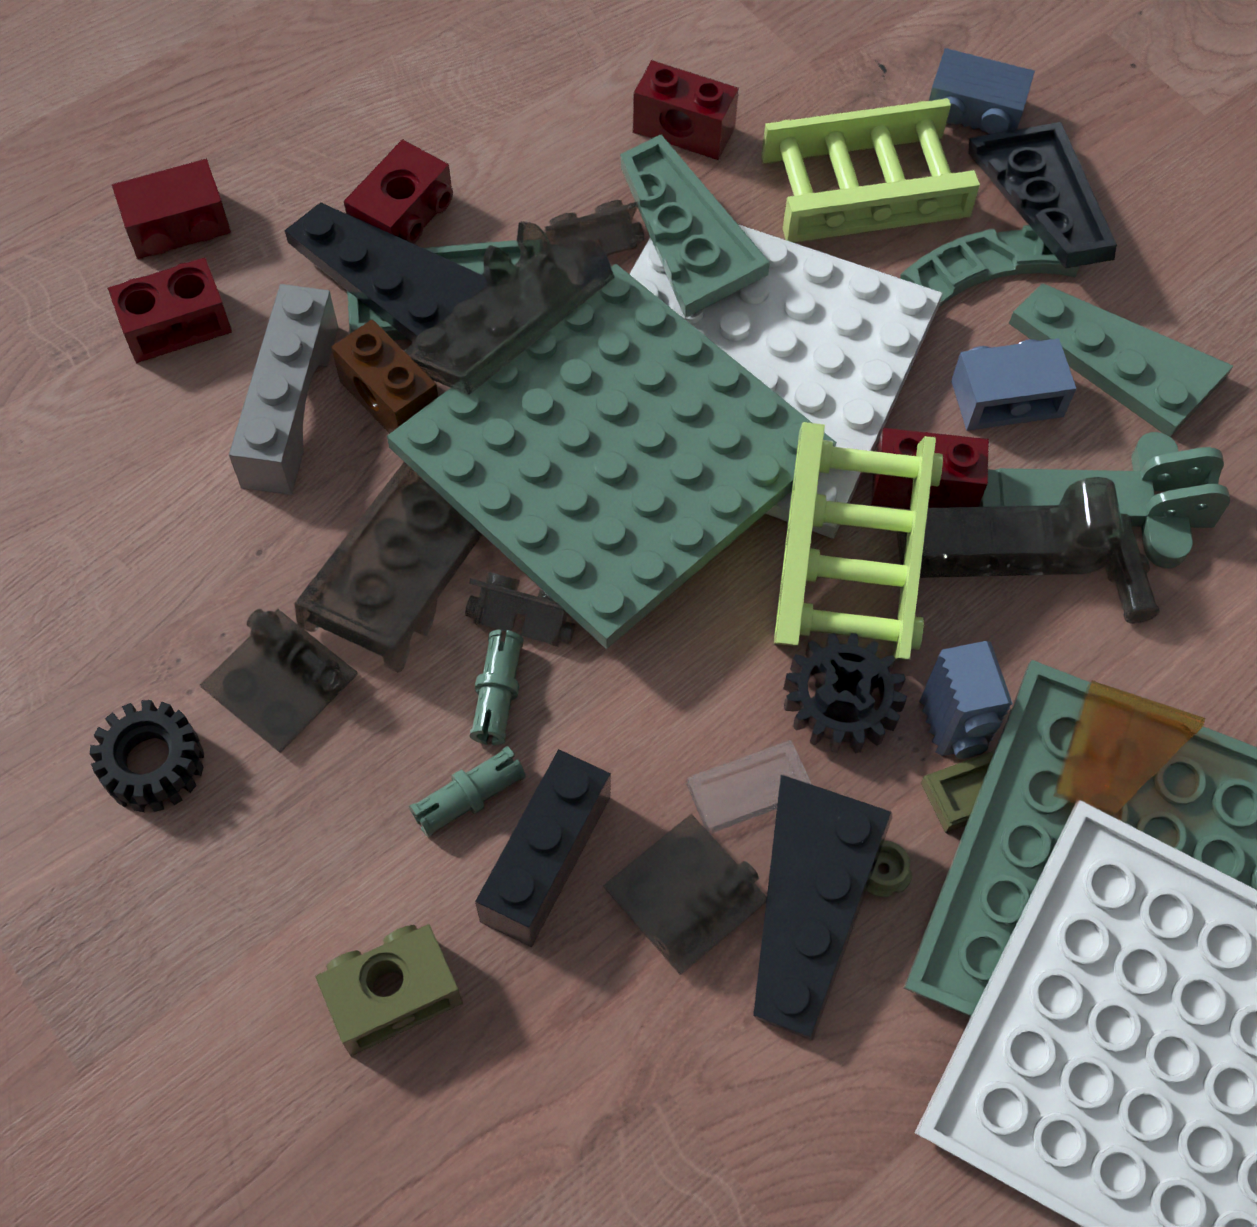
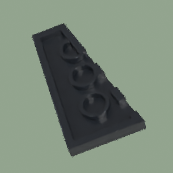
(1048, 189)

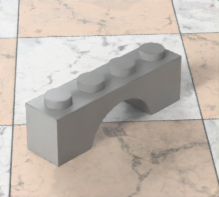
(270, 427)

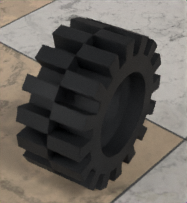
(129, 731)

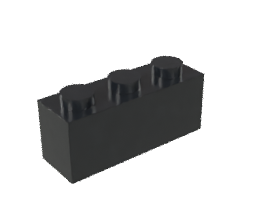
(544, 848)

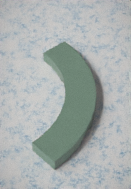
(983, 258)

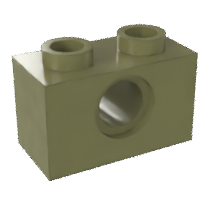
(369, 1019)

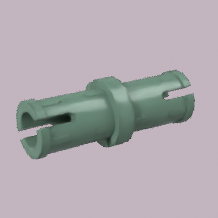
(496, 687)
(467, 791)

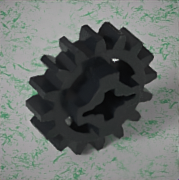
(841, 714)

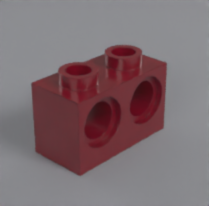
(170, 310)

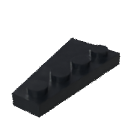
(385, 272)
(815, 890)

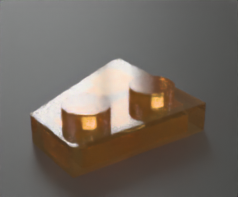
(1120, 746)

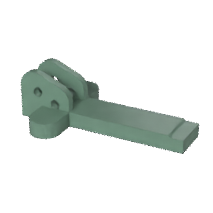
(1166, 520)

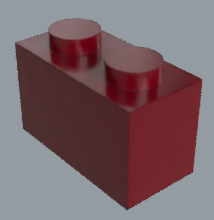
(171, 208)

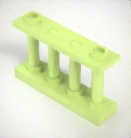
(874, 206)
(807, 564)

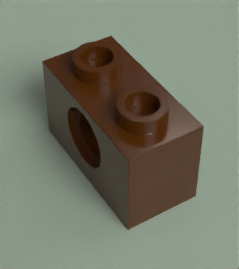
(382, 376)

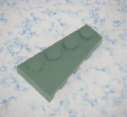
(691, 231)
(1127, 361)

